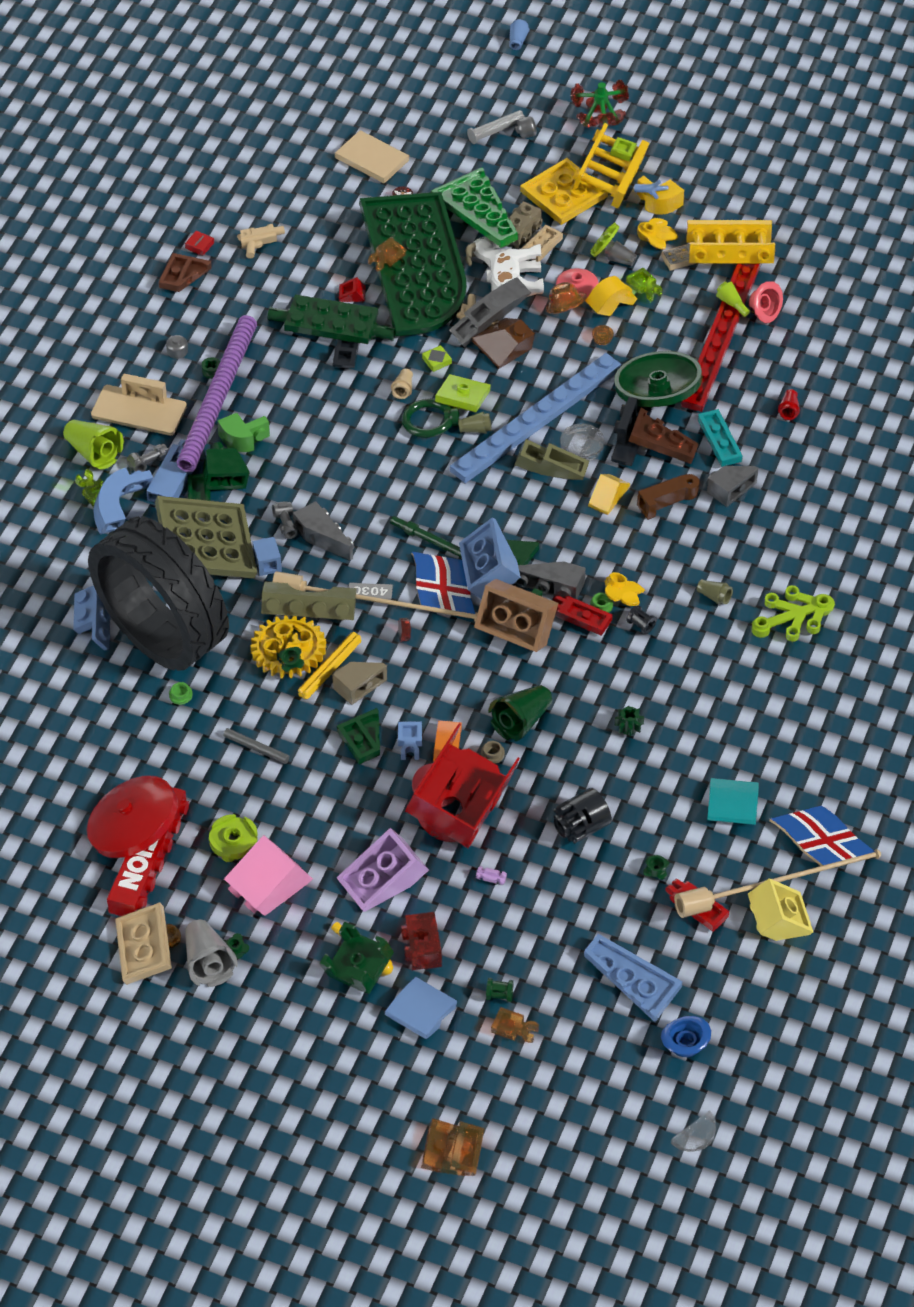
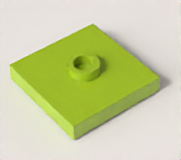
(462, 393)

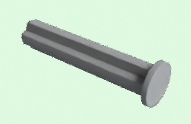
(494, 126)

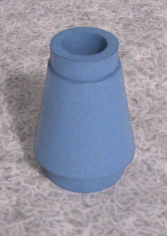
(518, 33)

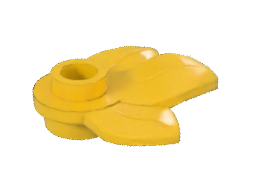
(656, 232)
(620, 589)

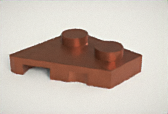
(182, 272)

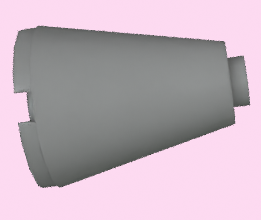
(208, 956)

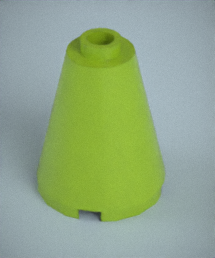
(94, 442)

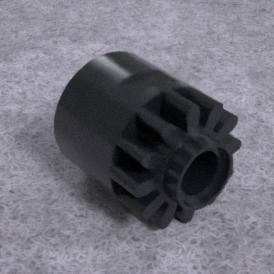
(582, 815)

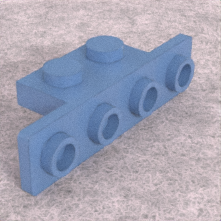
(91, 614)

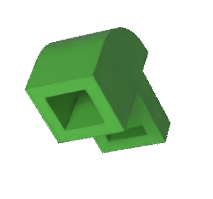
(241, 435)

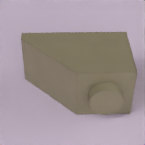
(358, 679)

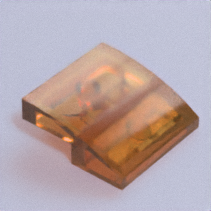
(452, 1148)

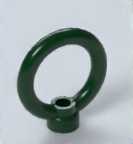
(451, 418)

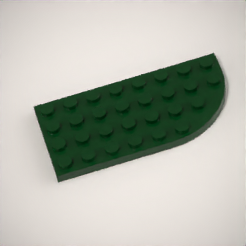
(429, 281)

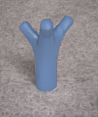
(650, 188)

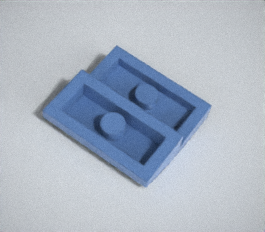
(420, 1007)

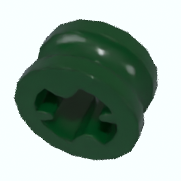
(209, 367)

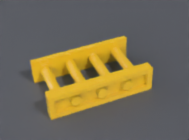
(624, 179)
(730, 241)

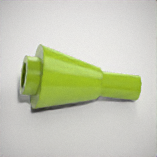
(729, 294)

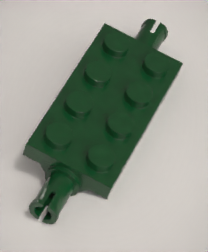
(331, 320)

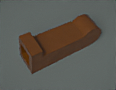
(667, 493)

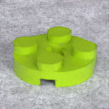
(232, 849)

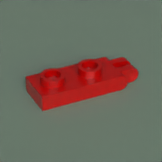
(582, 614)
(710, 919)

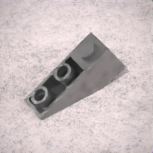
(319, 529)
(553, 578)

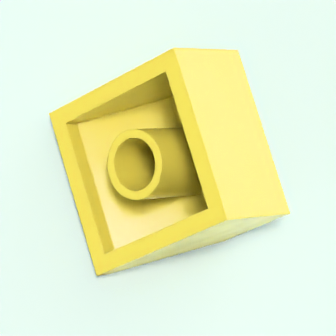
(779, 911)

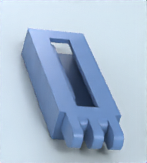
(169, 479)

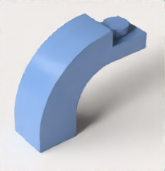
(107, 508)

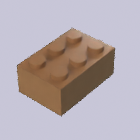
(516, 615)

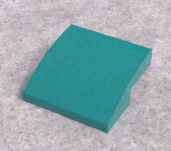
(733, 801)

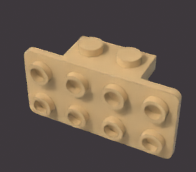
(140, 405)

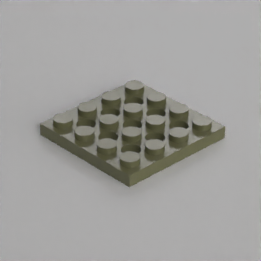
(212, 512)

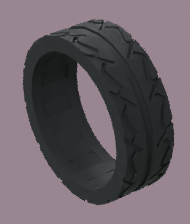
(197, 609)

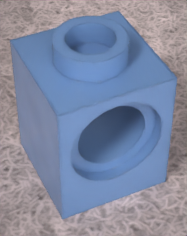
(267, 556)

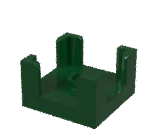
(358, 960)

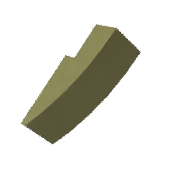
(551, 461)

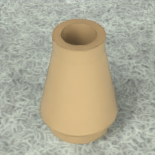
(402, 385)

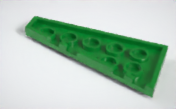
(479, 206)

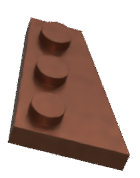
(657, 437)

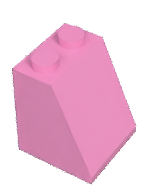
(266, 877)

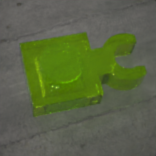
(642, 282)
(91, 487)

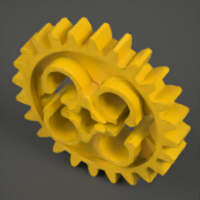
(279, 636)

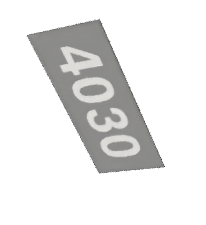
(373, 590)

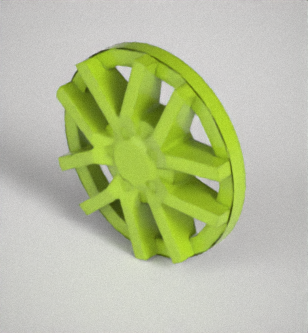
(604, 239)

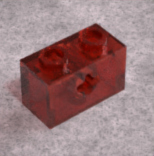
(423, 941)

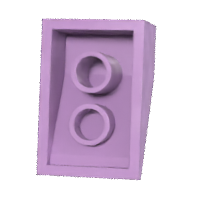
(382, 871)

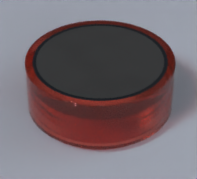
(404, 629)

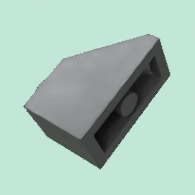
(731, 482)

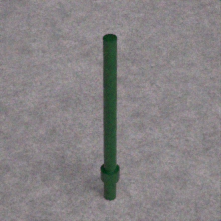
(412, 529)

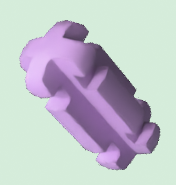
(491, 875)

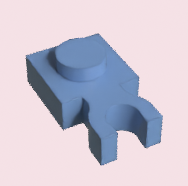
(409, 738)

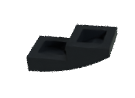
(345, 354)

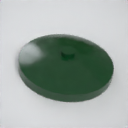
(658, 378)

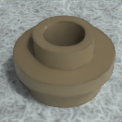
(493, 747)

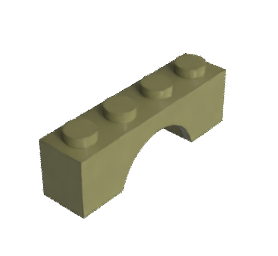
(331, 604)

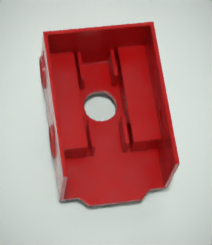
(465, 778)

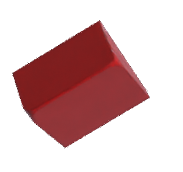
(352, 291)

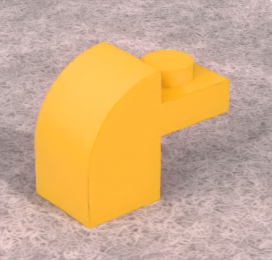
(668, 200)
(608, 295)

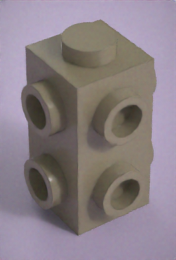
(526, 221)

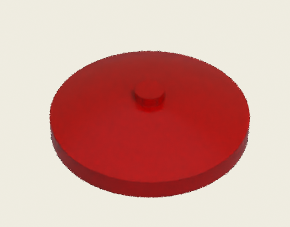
(132, 816)

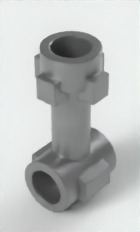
(139, 463)
(284, 511)

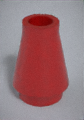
(789, 406)

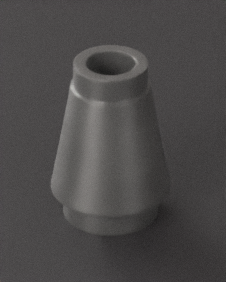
(619, 253)

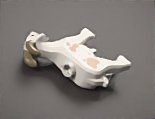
(506, 263)

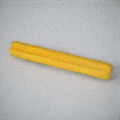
(329, 665)

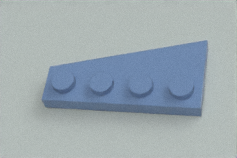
(638, 979)

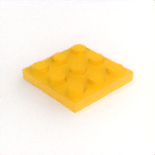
(555, 192)

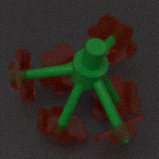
(599, 102)

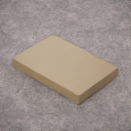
(372, 156)
(143, 943)

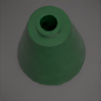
(519, 711)

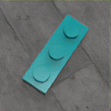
(720, 437)

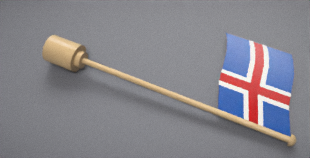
(439, 586)
(816, 833)

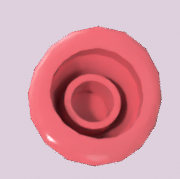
(766, 301)

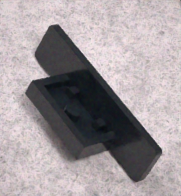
(626, 451)

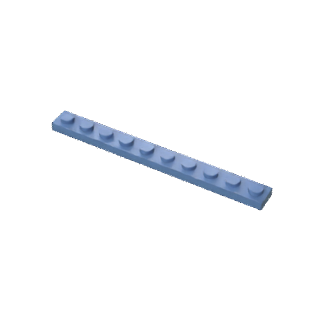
(535, 418)

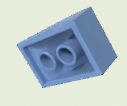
(487, 558)

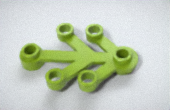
(820, 604)

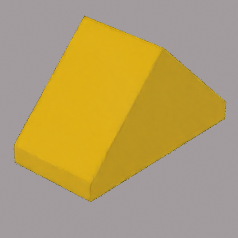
(607, 493)

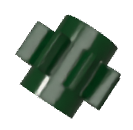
(629, 720)

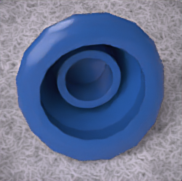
(686, 1035)

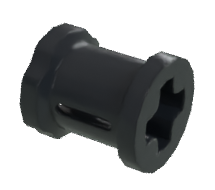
(641, 619)

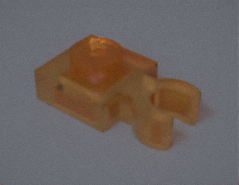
(387, 252)
(510, 1024)

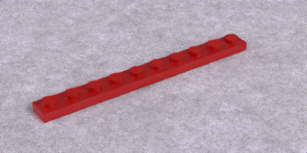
(721, 335)

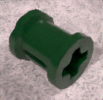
(499, 990)

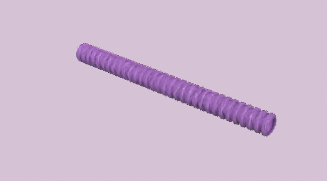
(216, 394)

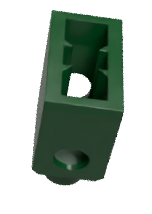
(224, 468)

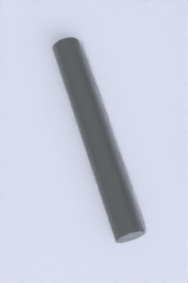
(257, 746)

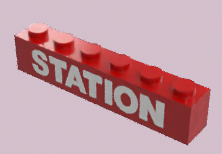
(139, 870)

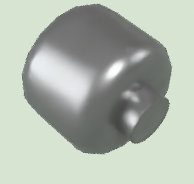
(526, 127)
(177, 347)

